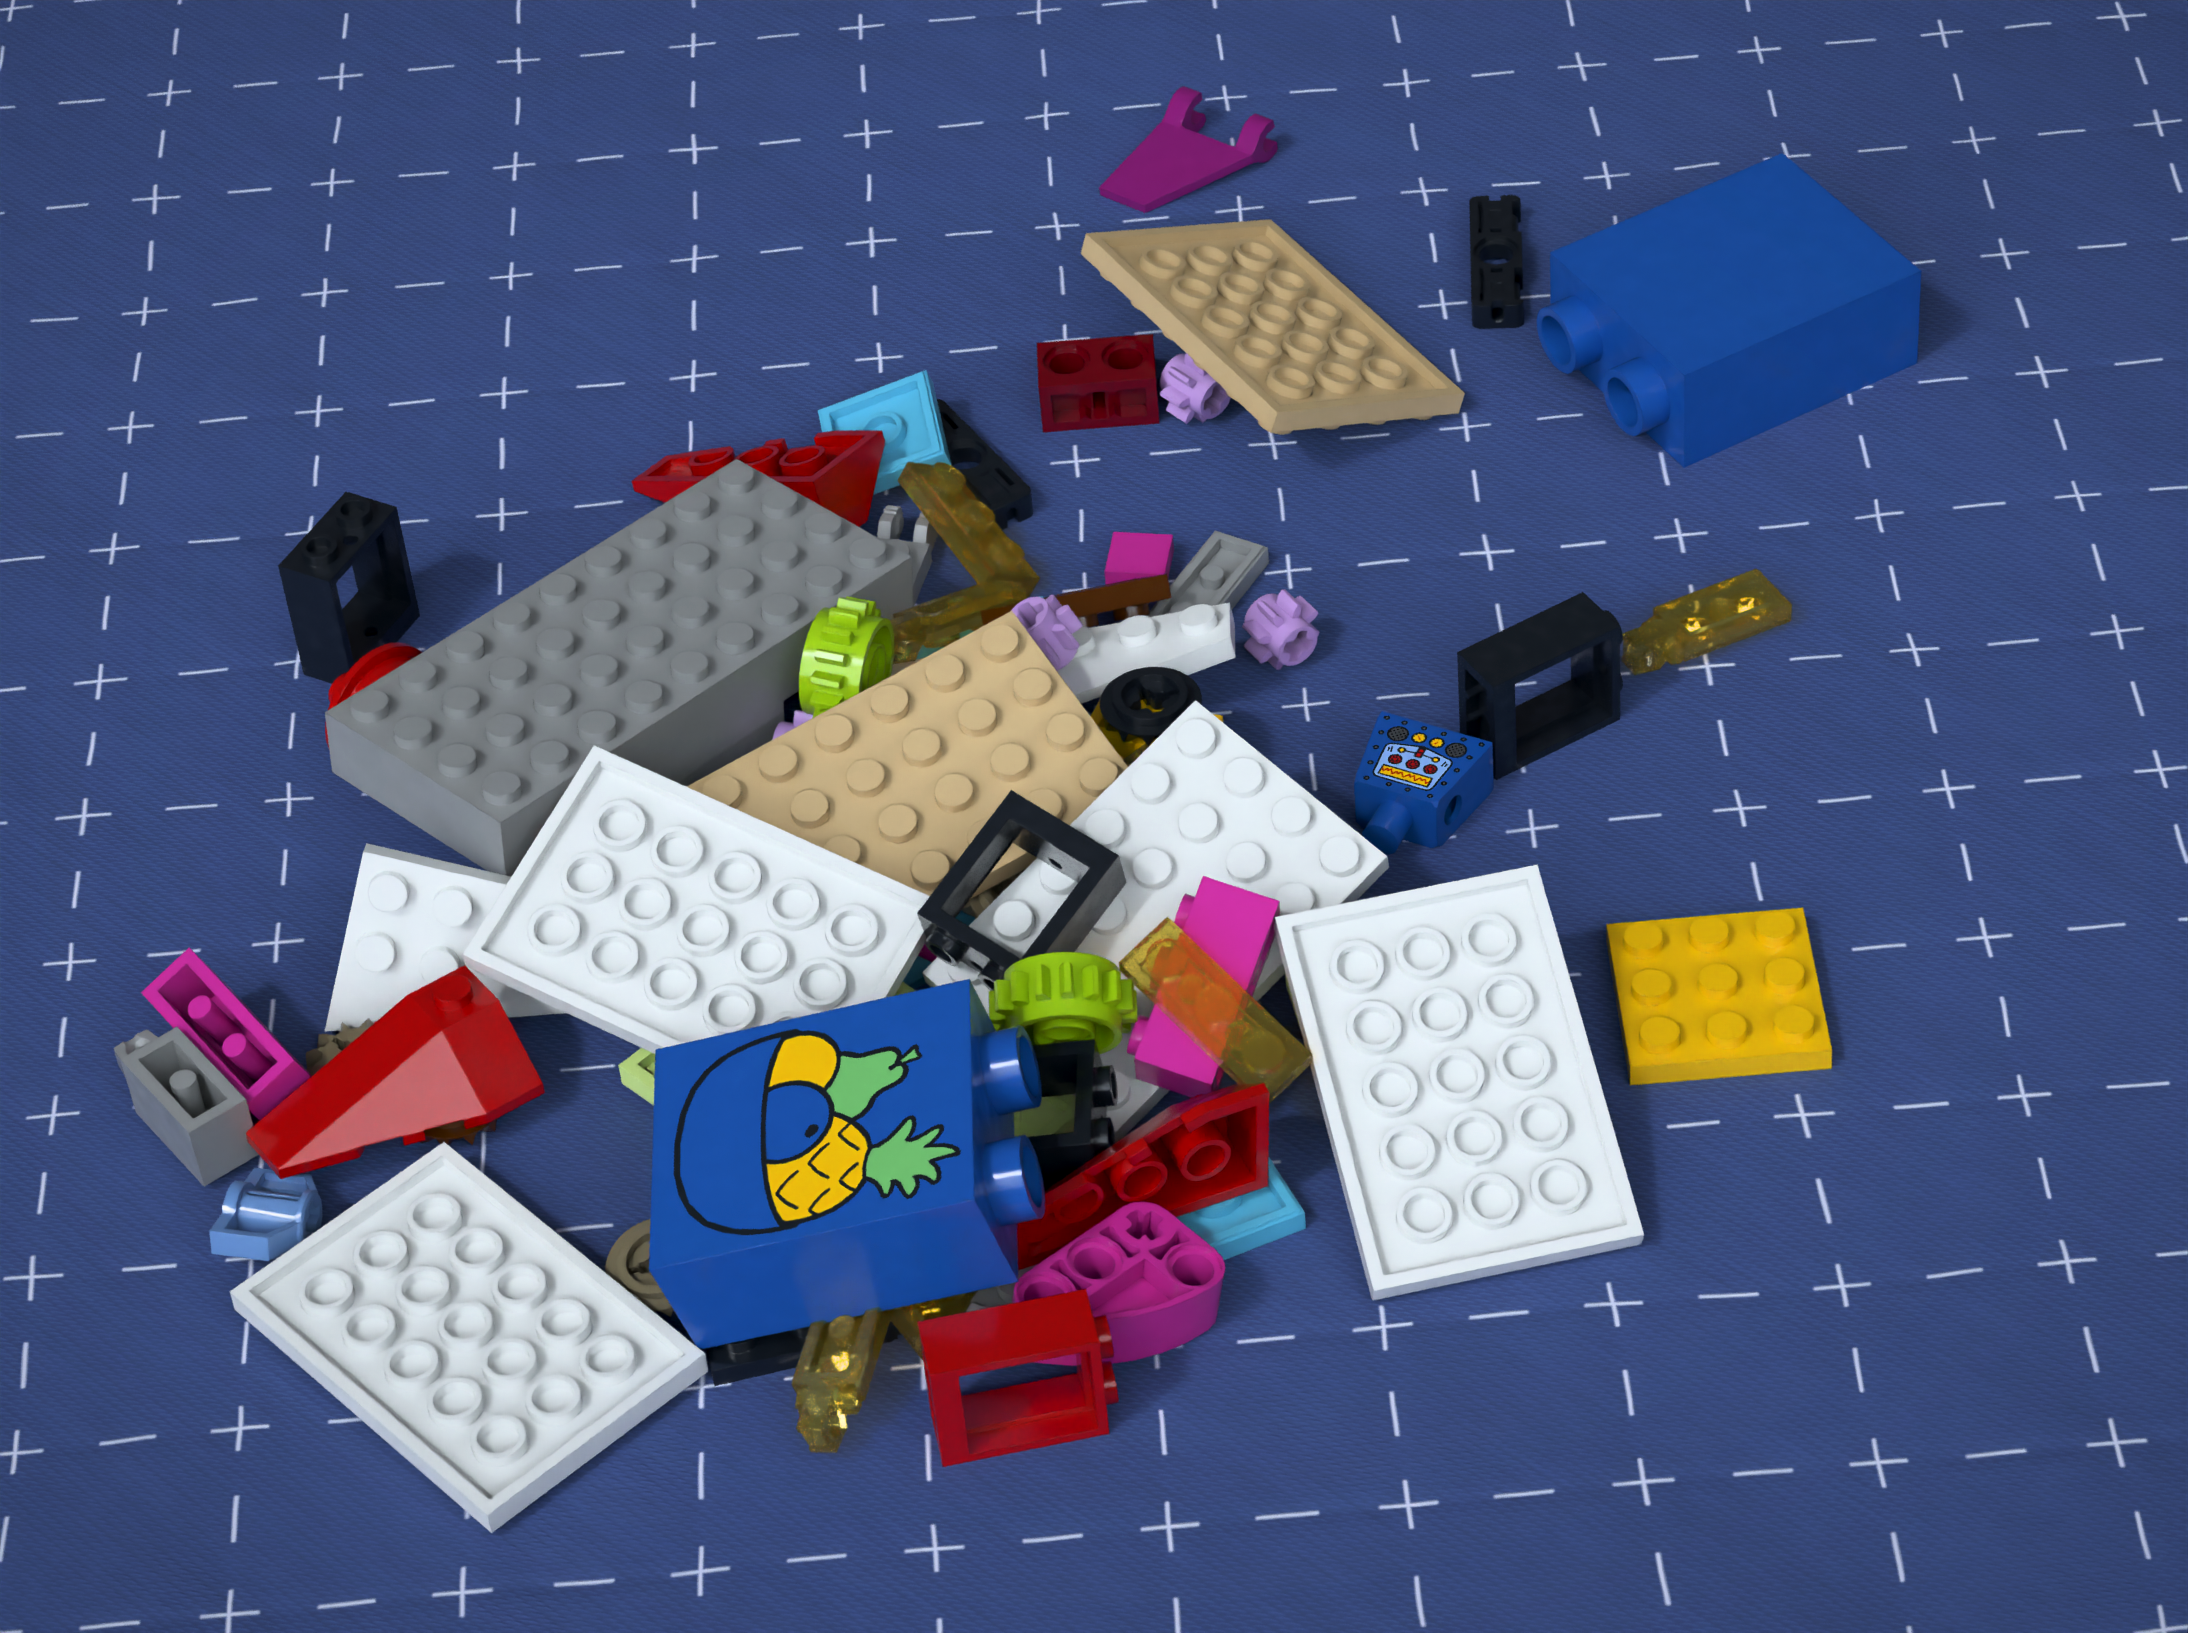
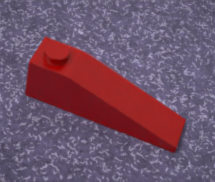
(833, 473)
(420, 1066)
(1178, 1159)

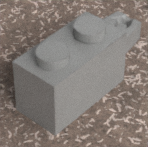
(187, 1103)

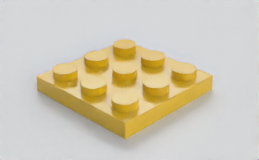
(1718, 996)

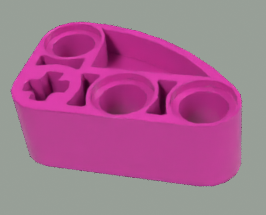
(1142, 1273)

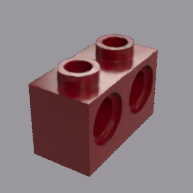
(1097, 383)

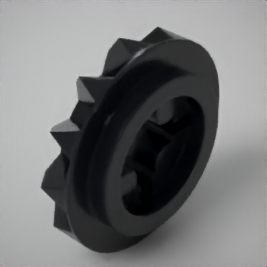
(1157, 687)

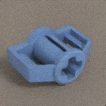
(266, 1215)

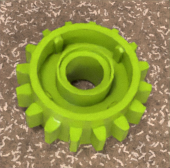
(844, 654)
(1065, 999)

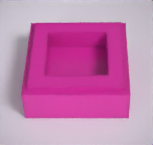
(1138, 556)

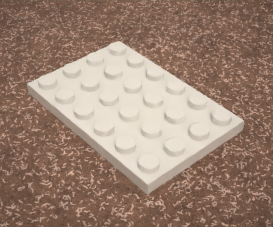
(1180, 813)
(689, 915)
(1457, 1082)
(469, 1335)

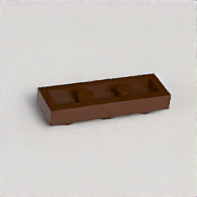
(1124, 599)

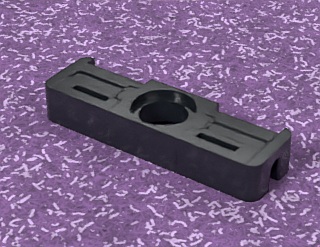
(1496, 286)
(992, 479)

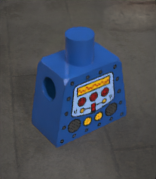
(1419, 782)

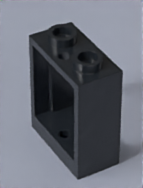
(370, 540)
(1557, 716)
(1051, 841)
(1077, 1070)

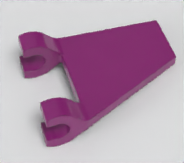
(1180, 160)

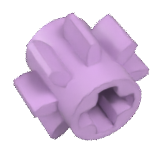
(1191, 390)
(1050, 627)
(1281, 629)

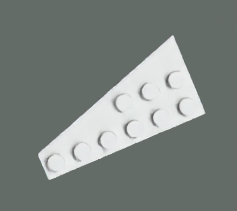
(1176, 640)
(410, 929)

